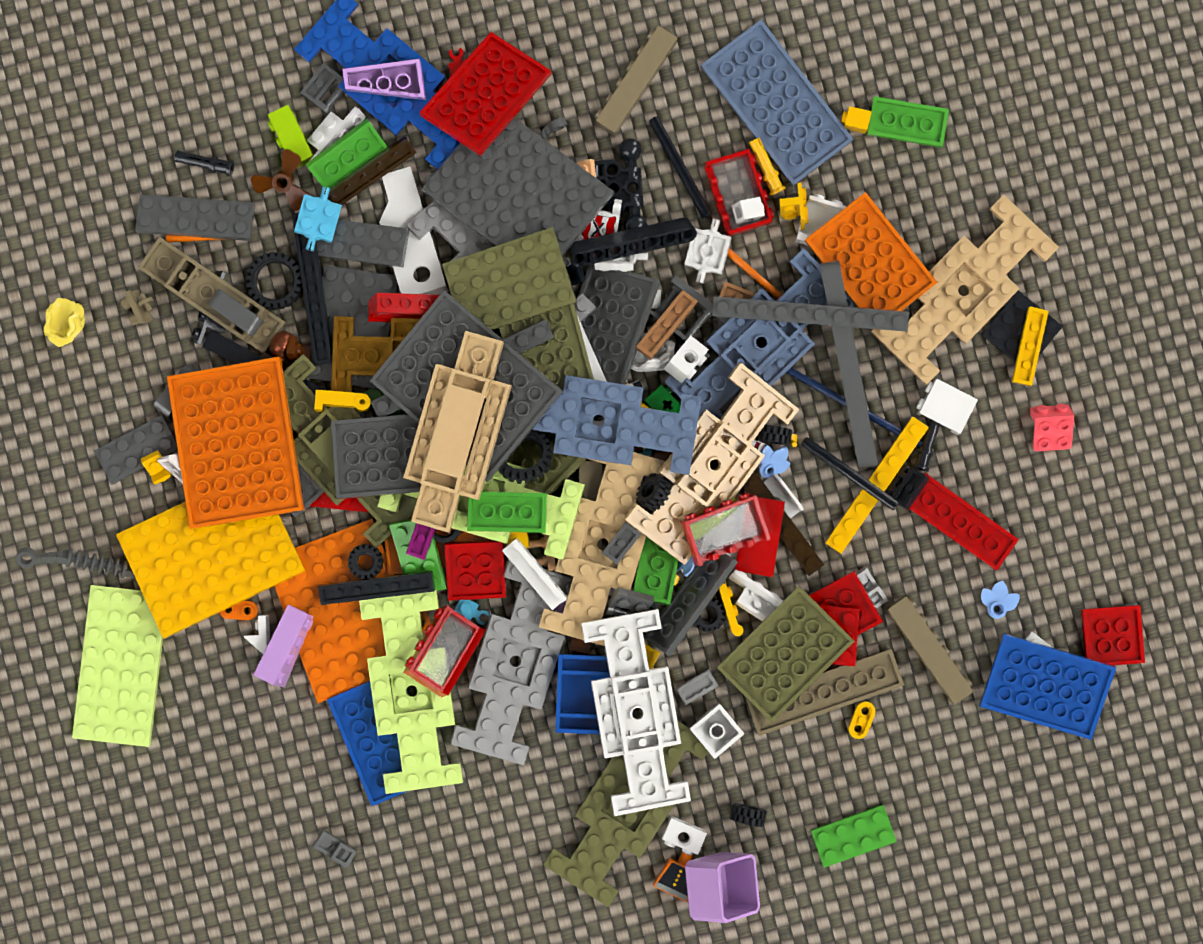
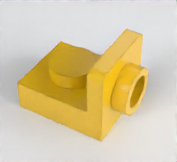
(154, 468)

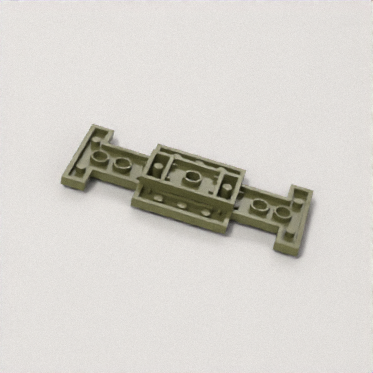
(613, 833)

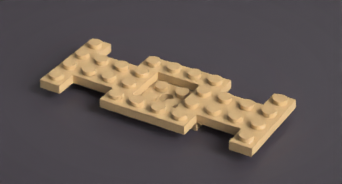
(980, 272)
(731, 446)
(590, 568)

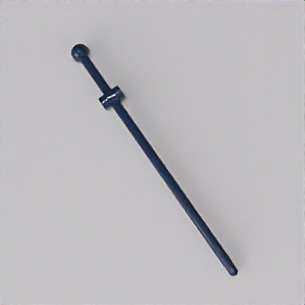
(840, 399)

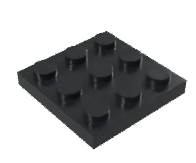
(1008, 326)

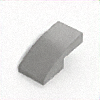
(872, 588)

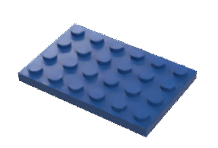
(1047, 686)
(369, 752)

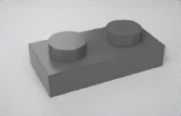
(621, 543)

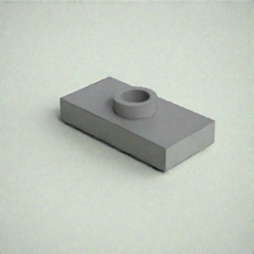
(697, 687)

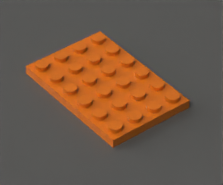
(872, 256)

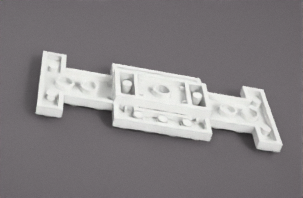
(636, 687)

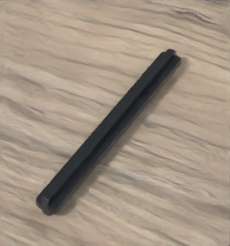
(680, 167)
(849, 473)

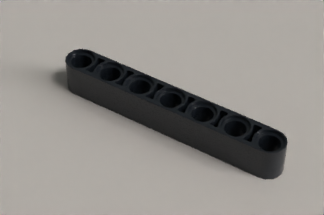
(631, 242)

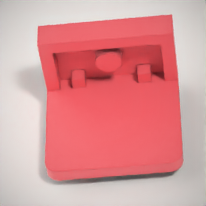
(1052, 427)

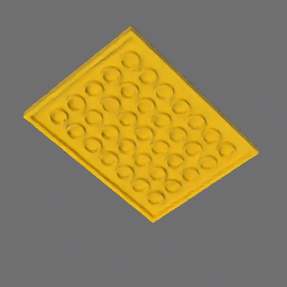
(205, 569)

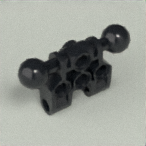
(629, 151)

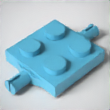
(317, 218)

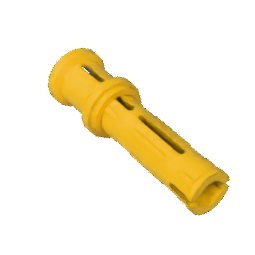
(770, 175)

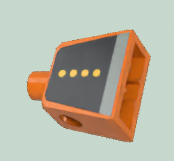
(673, 877)

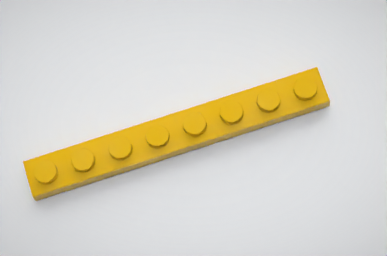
(881, 478)

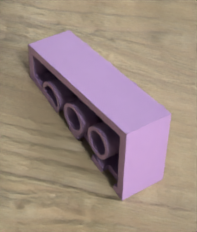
(388, 79)
(284, 647)

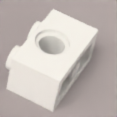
(690, 350)
(675, 827)

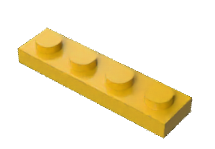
(1030, 346)

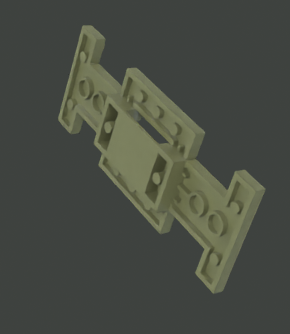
(315, 448)

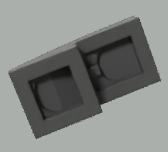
(334, 848)

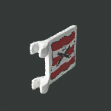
(604, 222)

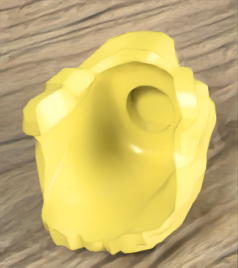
(63, 321)

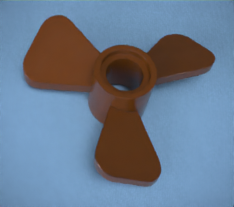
(294, 194)

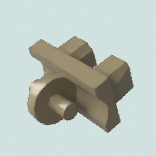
(139, 305)

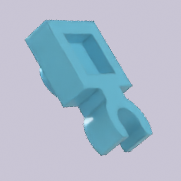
(469, 610)

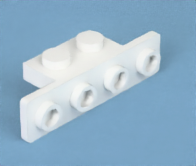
(333, 129)
(755, 597)

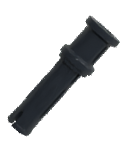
(213, 164)
(925, 451)

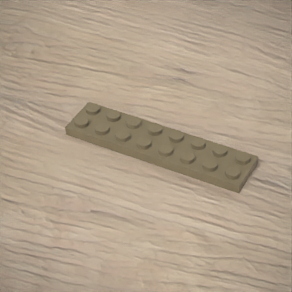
(835, 690)

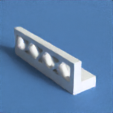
(534, 573)

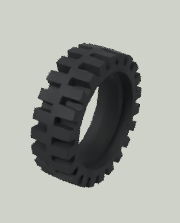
(254, 270)
(535, 471)

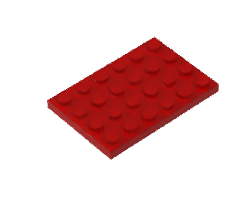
(485, 93)

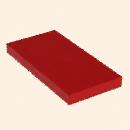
(762, 556)

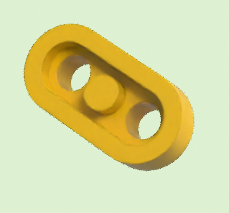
(863, 720)

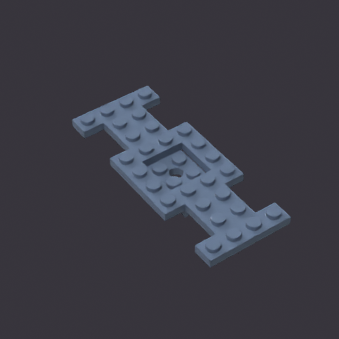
(783, 349)
(624, 424)

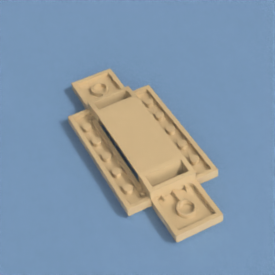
(449, 429)

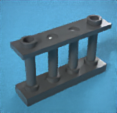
(677, 286)

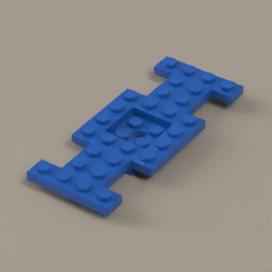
(354, 49)

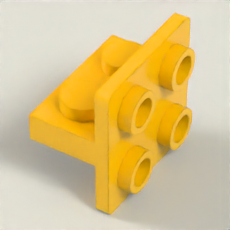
(794, 207)

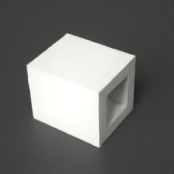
(748, 210)

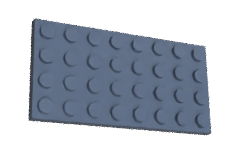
(776, 102)

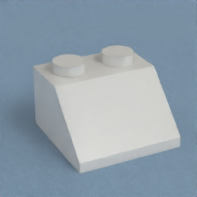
(716, 730)

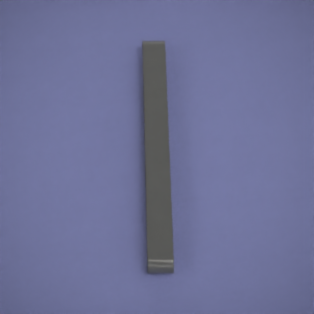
(849, 369)

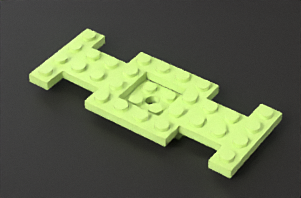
(560, 511)
(416, 715)

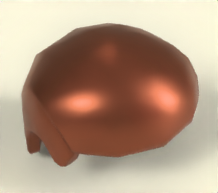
(279, 343)

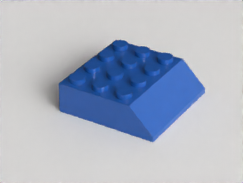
(574, 692)

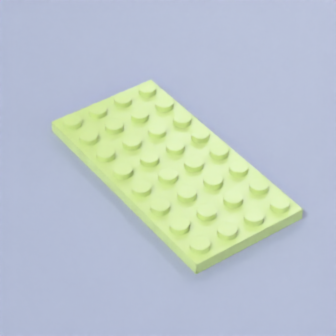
(118, 669)

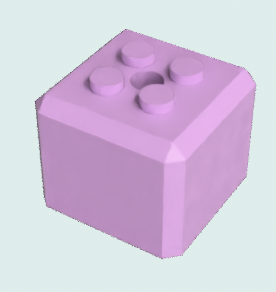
(722, 887)

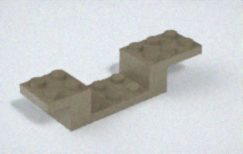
(197, 287)

